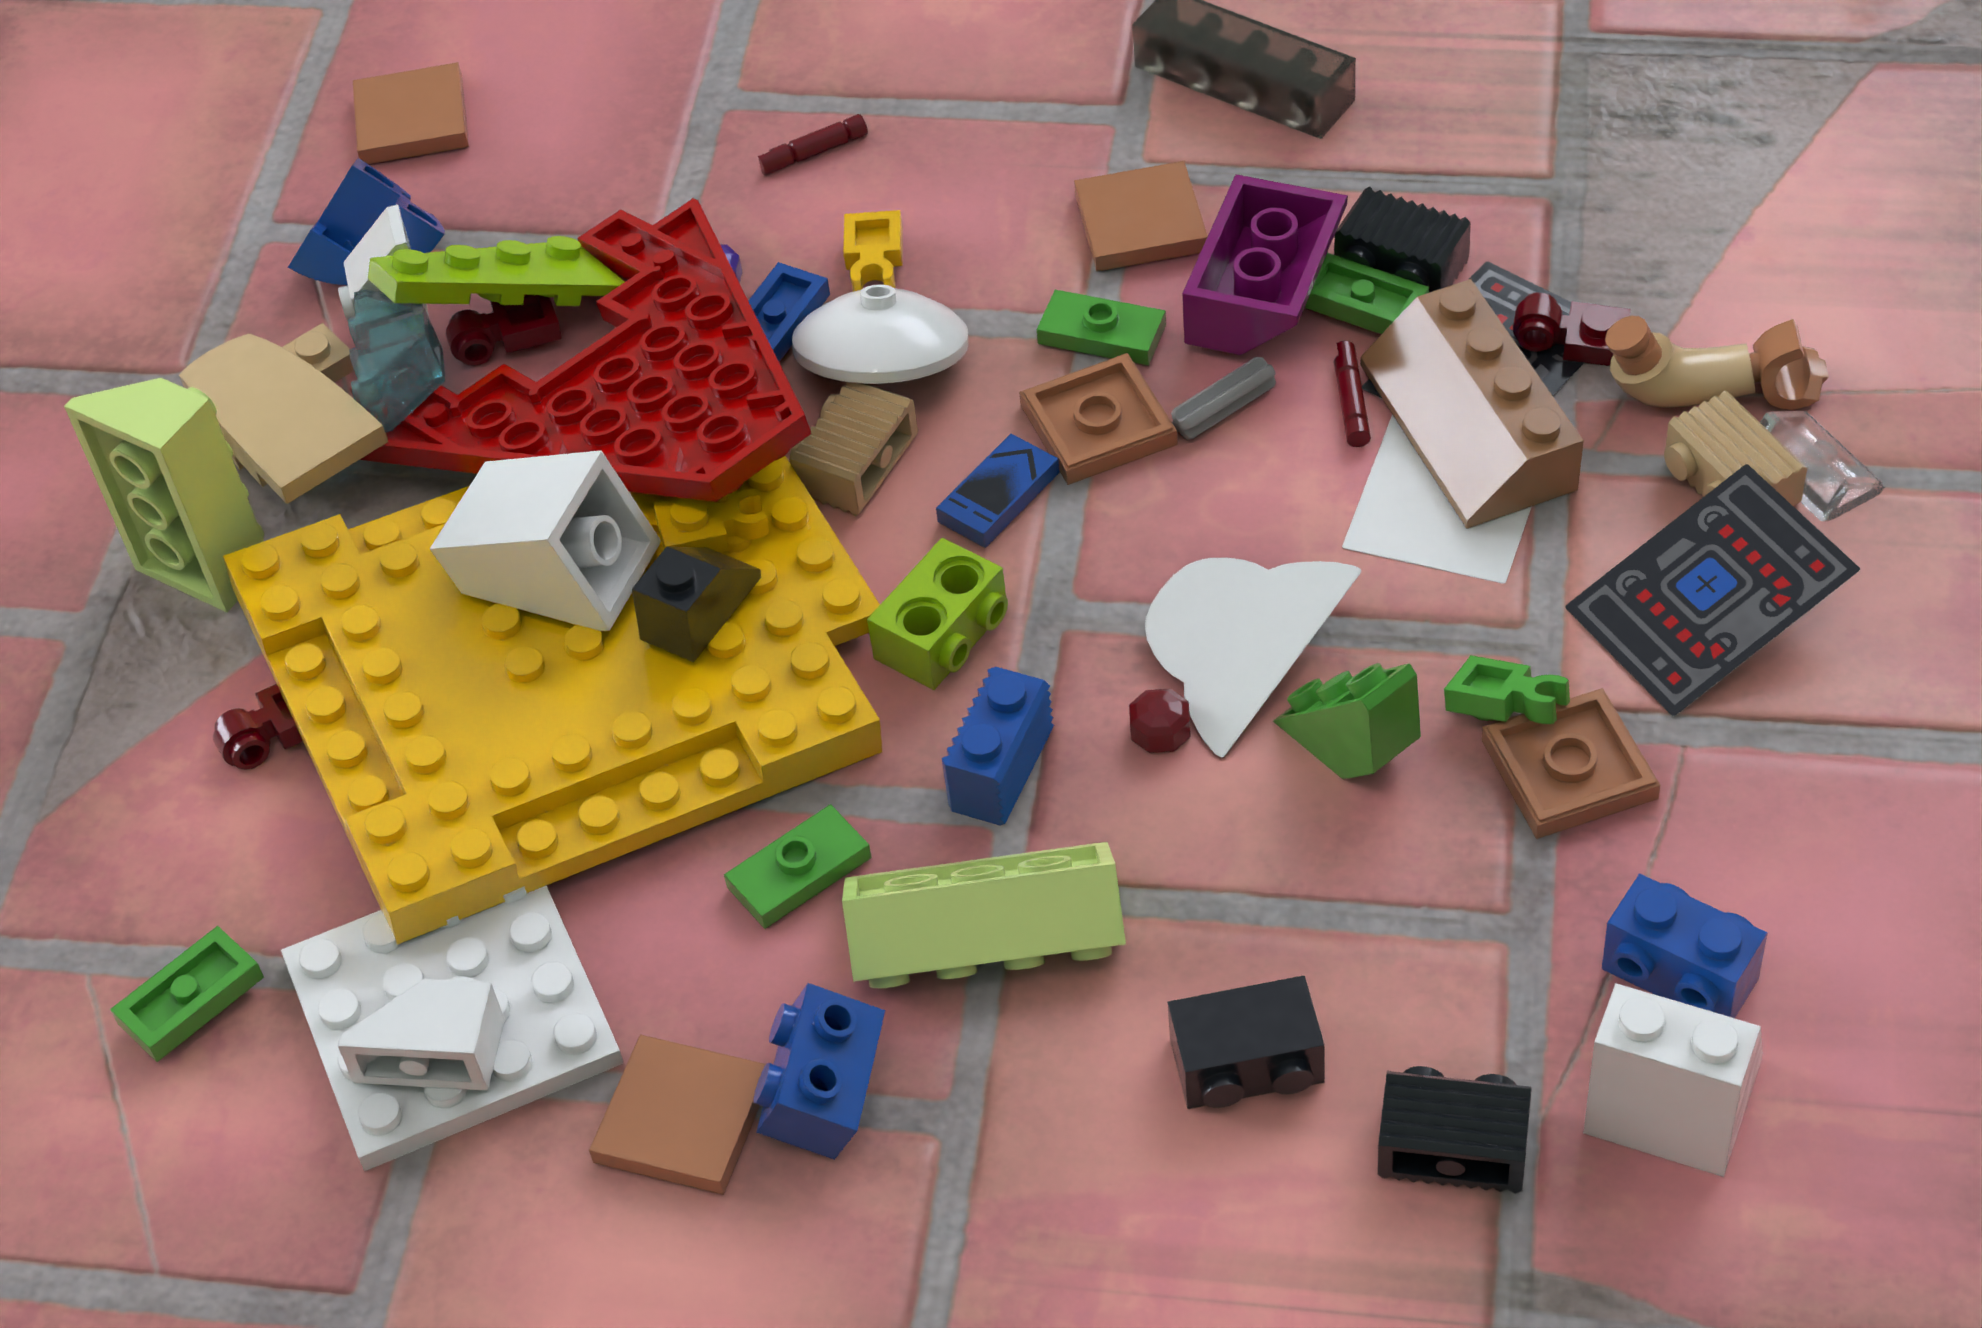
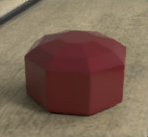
(1159, 720)

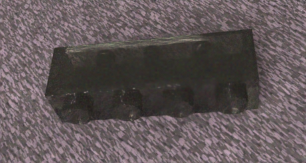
(1245, 63)

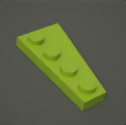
(496, 273)

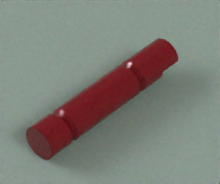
(813, 144)
(1351, 395)

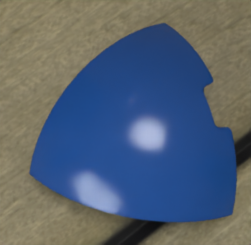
(351, 214)

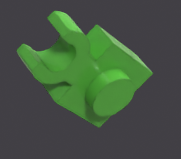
(1498, 688)

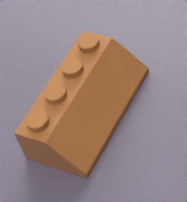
(1473, 406)

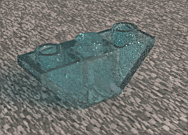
(393, 357)

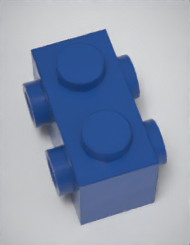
(1683, 948)
(819, 1070)

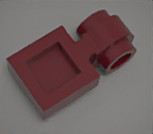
(519, 327)
(1583, 332)
(246, 735)

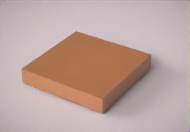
(410, 113)
(1140, 216)
(1098, 418)
(1571, 768)
(679, 1114)

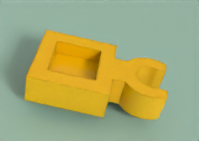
(873, 246)
(709, 523)

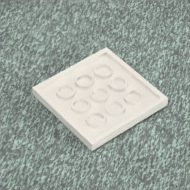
(549, 1033)

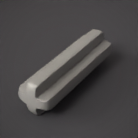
(1223, 398)

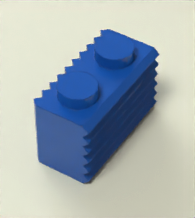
(997, 745)

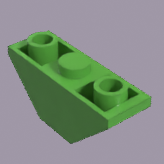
(1357, 719)

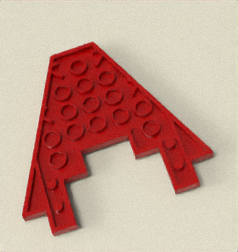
(672, 396)

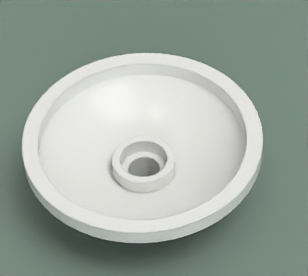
(880, 337)

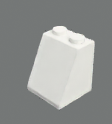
(549, 538)
(1671, 1079)

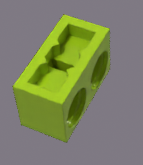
(938, 613)

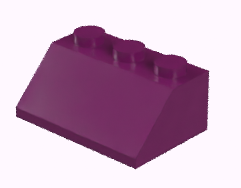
(1258, 263)

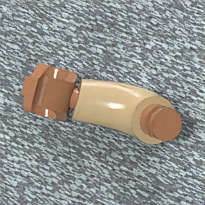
(1675, 376)

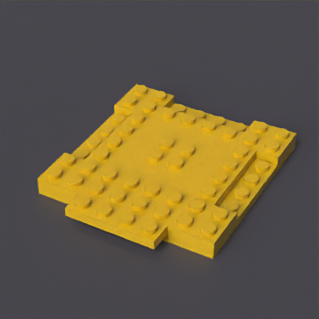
(525, 747)

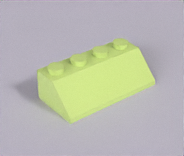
(168, 483)
(983, 914)

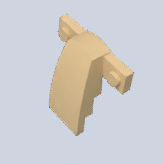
(285, 408)

